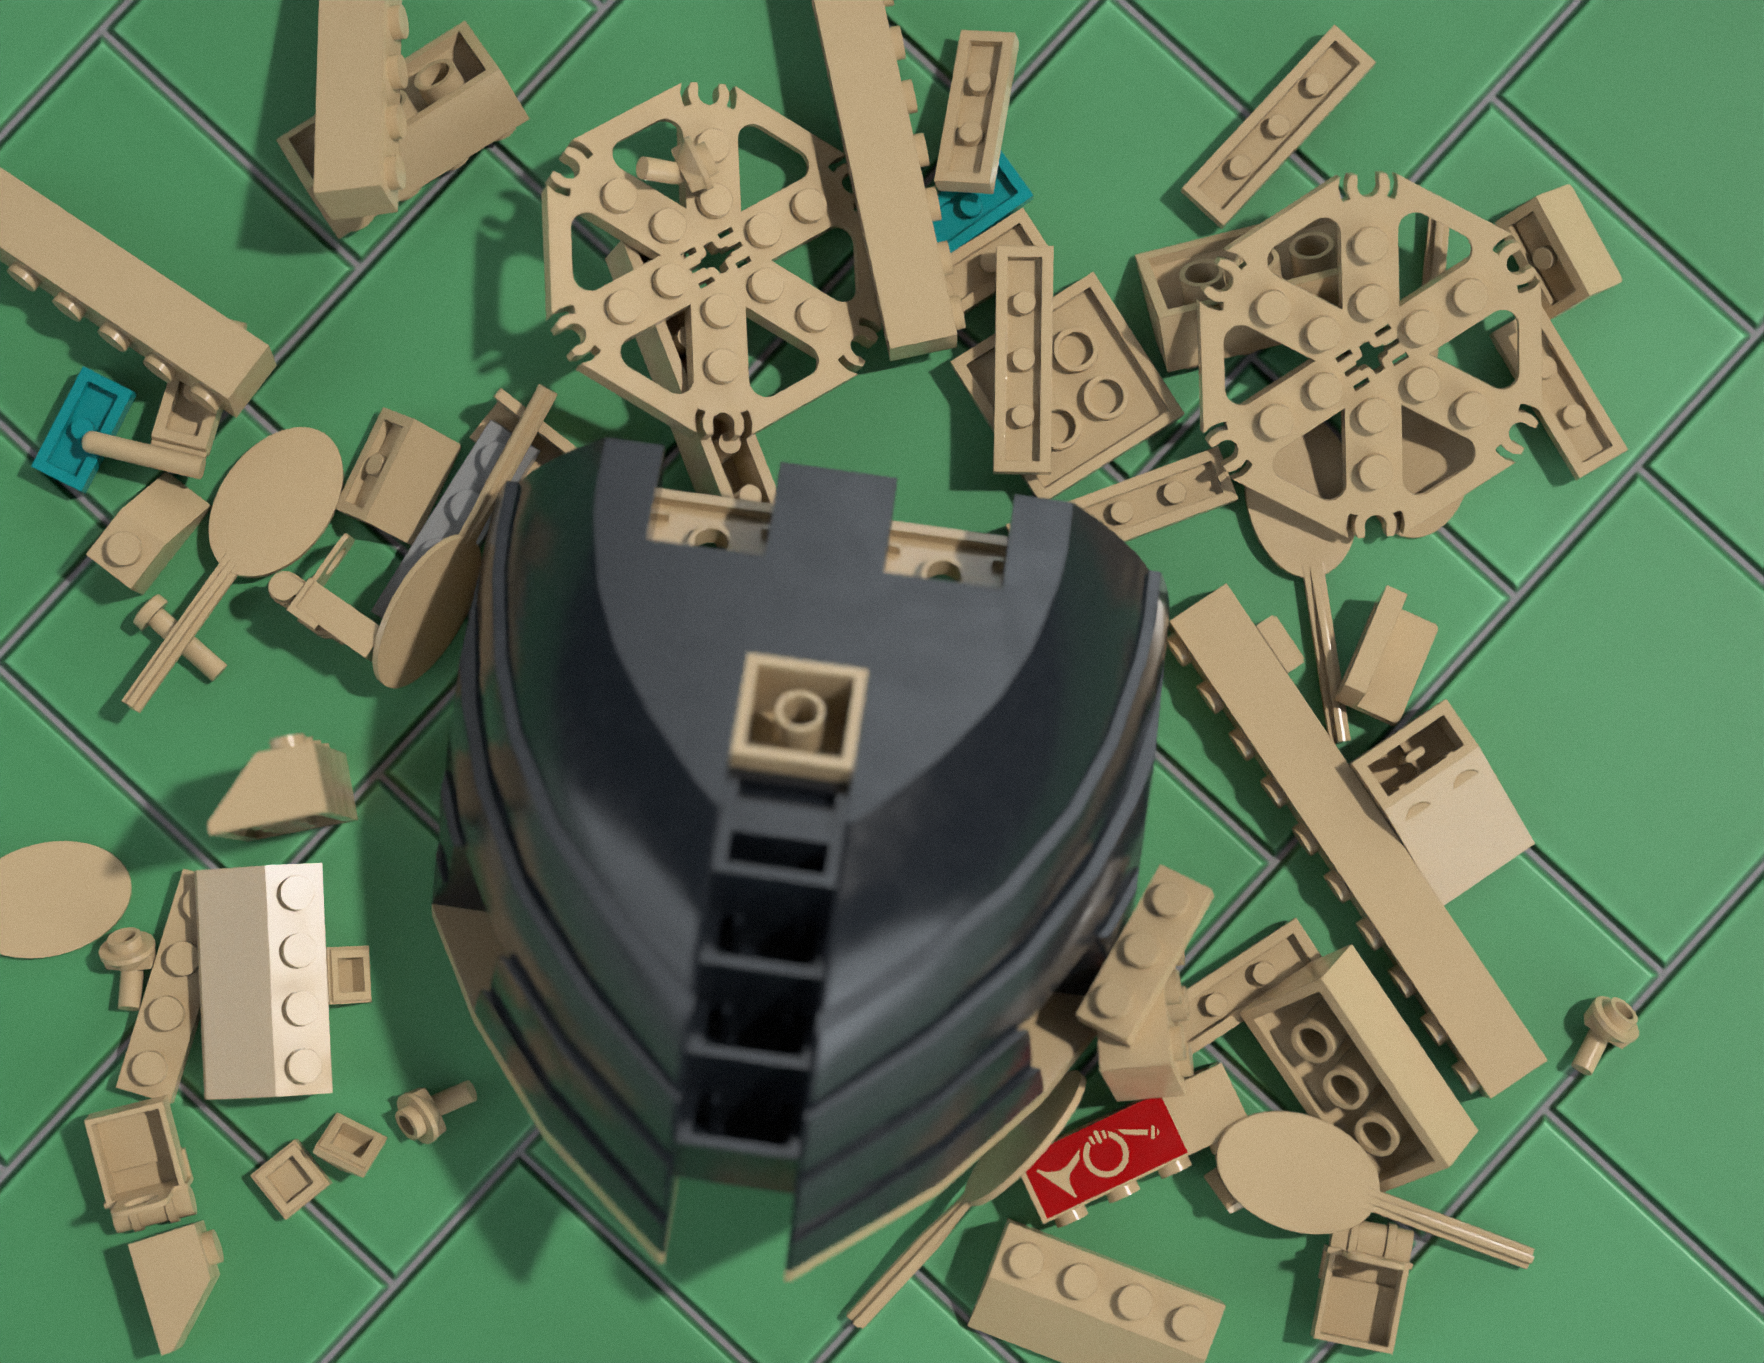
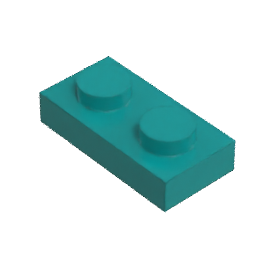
(971, 214)
(90, 406)

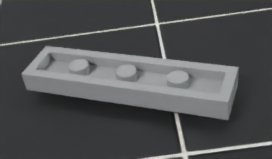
(458, 502)

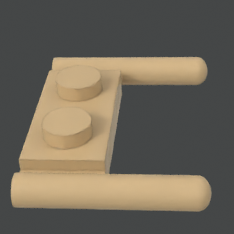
(179, 436)

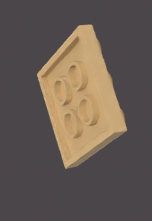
(1102, 387)

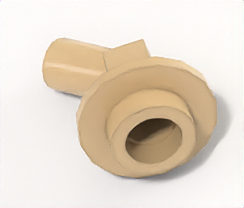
(691, 165)
(130, 953)
(1608, 1022)
(421, 1114)

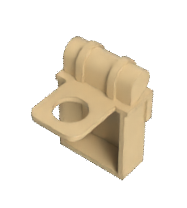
(323, 610)
(141, 1164)
(1363, 1286)

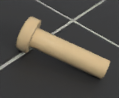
(198, 654)

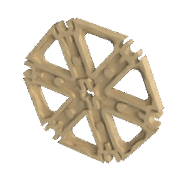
(667, 287)
(1366, 304)

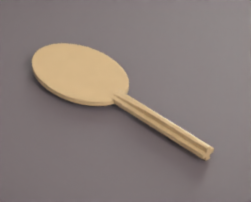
(1429, 448)
(259, 524)
(1309, 550)
(443, 581)
(59, 897)
(990, 1177)
(1323, 1182)

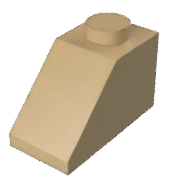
(149, 532)
(176, 1279)

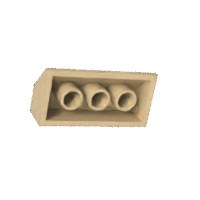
(451, 109)
(1175, 274)
(287, 792)
(263, 981)
(1360, 1067)
(1089, 1305)

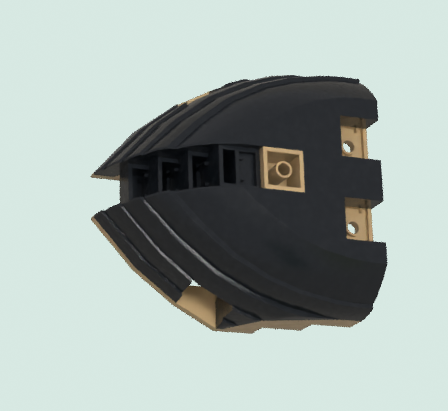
(783, 834)

